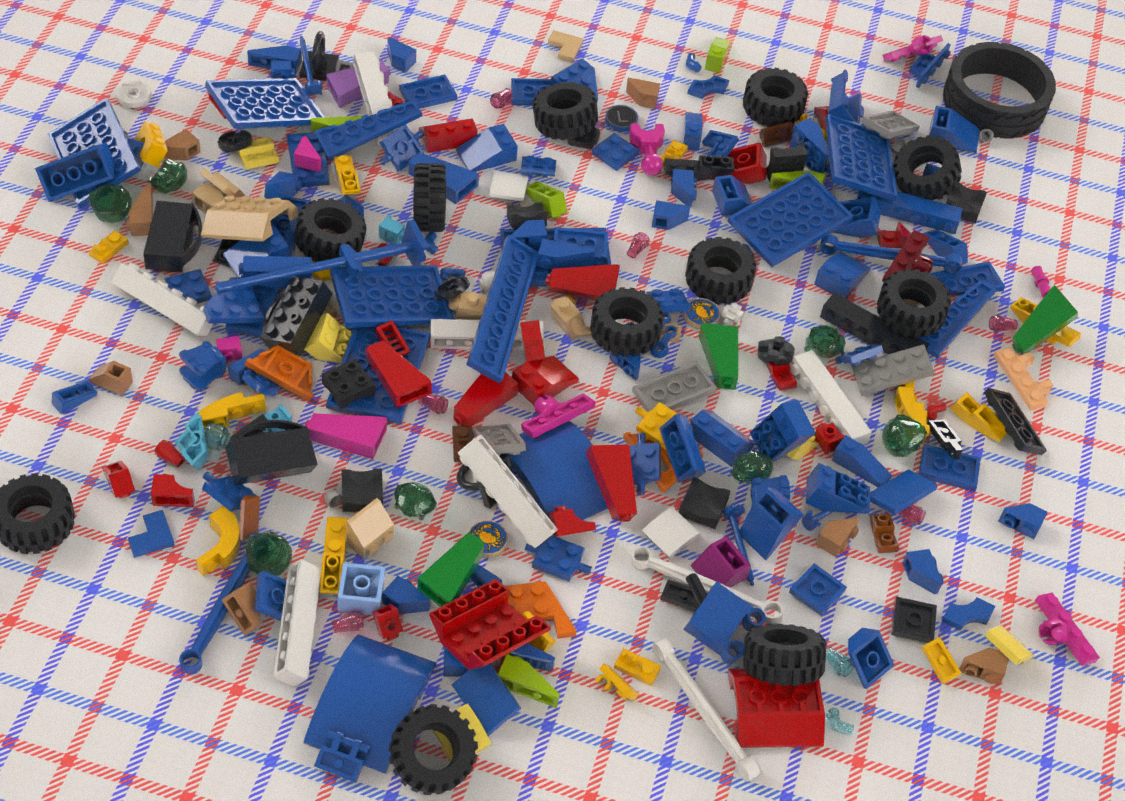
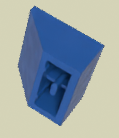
(730, 195)

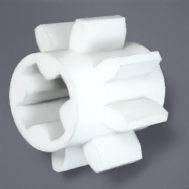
(732, 314)

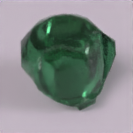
(169, 177)
(110, 203)
(825, 341)
(903, 436)
(752, 466)
(414, 499)
(268, 553)

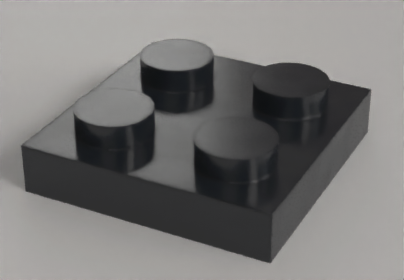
(914, 620)

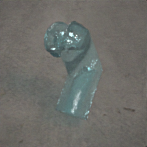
(836, 724)

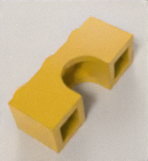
(154, 144)

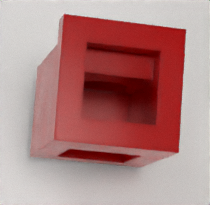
(828, 437)
(385, 616)

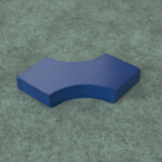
(701, 88)
(974, 612)

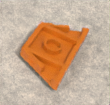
(285, 370)

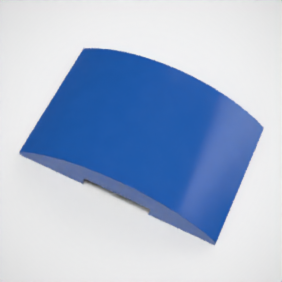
(559, 472)
(369, 698)

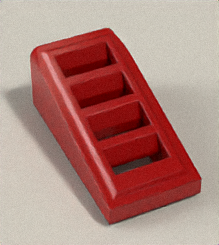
(391, 327)

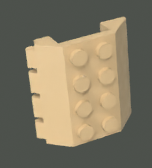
(245, 218)

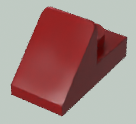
(895, 238)

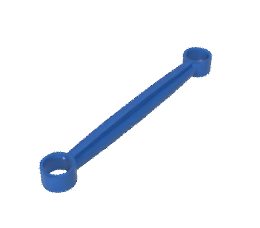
(885, 253)
(214, 618)

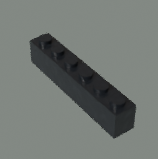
(866, 325)

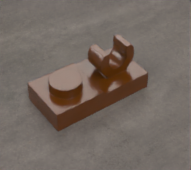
(776, 134)
(461, 437)

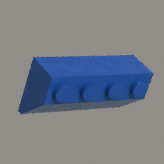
(76, 171)

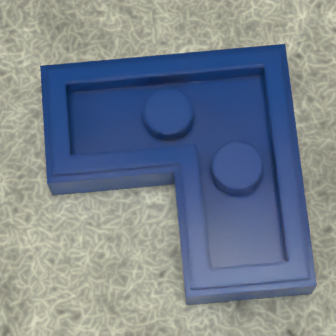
(720, 143)
(155, 539)

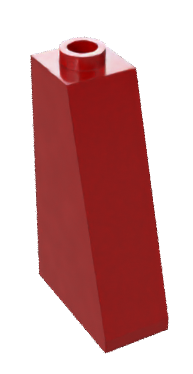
(583, 282)
(397, 375)
(484, 398)
(615, 479)

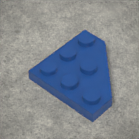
(578, 72)
(234, 307)

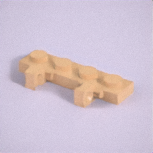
(1015, 369)

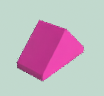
(306, 156)

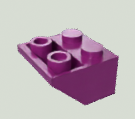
(722, 563)

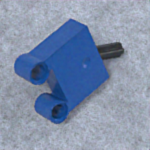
(718, 618)

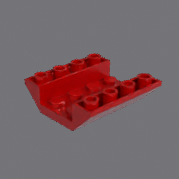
(484, 626)
(777, 713)

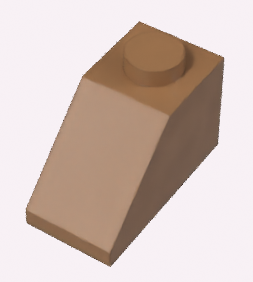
(643, 92)
(241, 607)

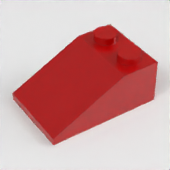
(749, 163)
(543, 378)

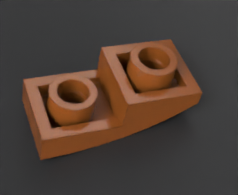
(883, 533)

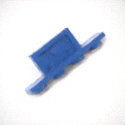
(927, 65)

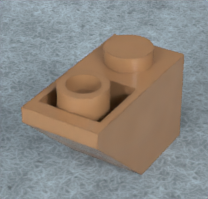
(182, 146)
(113, 377)
(837, 534)
(986, 665)

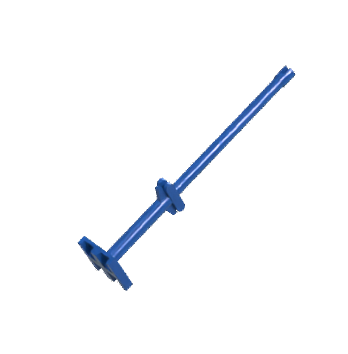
(412, 244)

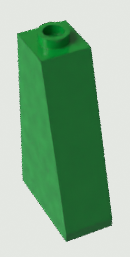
(1047, 319)
(721, 352)
(452, 571)

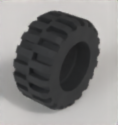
(778, 84)
(565, 110)
(923, 151)
(429, 197)
(332, 216)
(716, 286)
(626, 305)
(907, 318)
(37, 534)
(784, 654)
(457, 733)

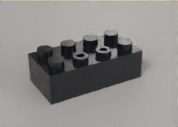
(172, 236)
(295, 314)
(270, 453)

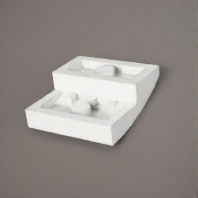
(508, 186)
(670, 532)

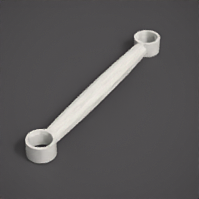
(680, 574)
(745, 764)

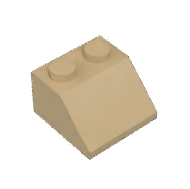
(369, 529)

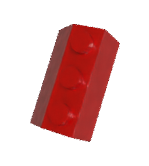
(448, 135)

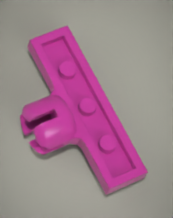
(919, 46)
(553, 413)
(1062, 629)

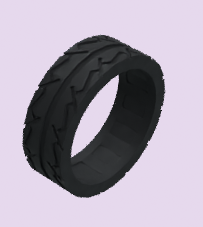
(1005, 61)

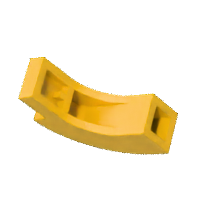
(225, 552)

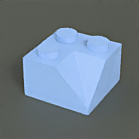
(360, 588)

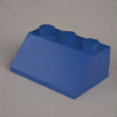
(720, 436)
(682, 448)

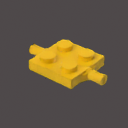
(653, 421)

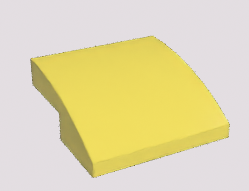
(259, 153)
(1009, 645)
(481, 736)

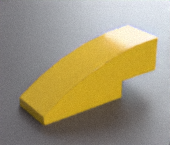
(979, 417)

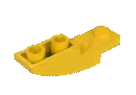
(346, 175)
(1023, 308)
(907, 404)
(232, 407)
(333, 555)

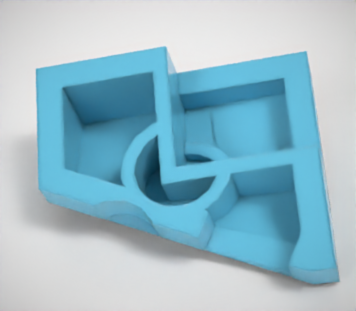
(193, 442)

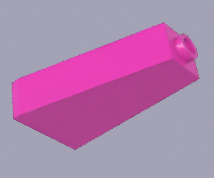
(348, 432)

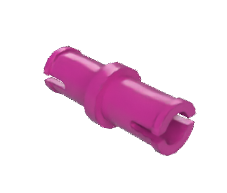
(1041, 280)

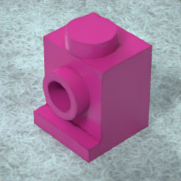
(230, 348)

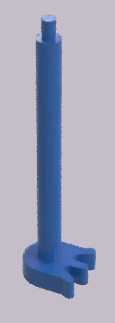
(311, 87)
(731, 513)
(811, 522)

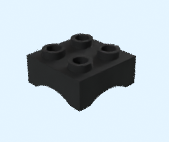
(786, 160)
(969, 200)
(518, 215)
(348, 383)
(360, 489)
(704, 503)

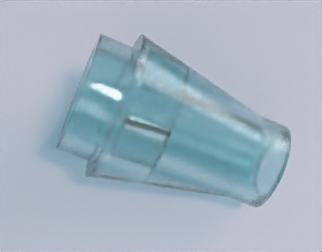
(839, 662)

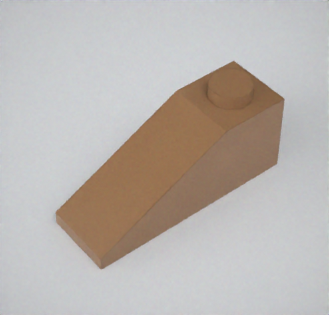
(141, 213)

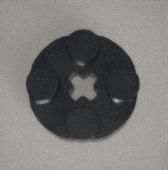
(586, 141)
(776, 351)

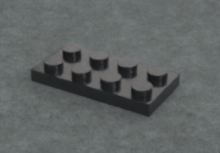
(1015, 422)

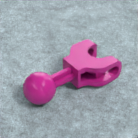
(648, 143)

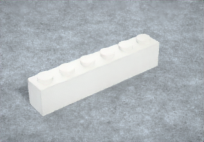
(372, 85)
(162, 298)
(461, 334)
(829, 397)
(507, 491)
(297, 623)

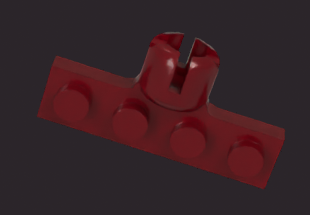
(910, 256)

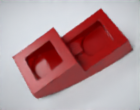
(782, 376)

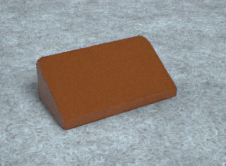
(249, 516)

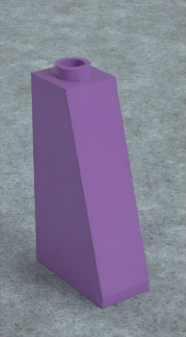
(345, 86)

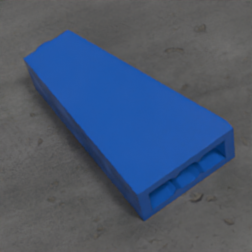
(458, 179)
(264, 264)

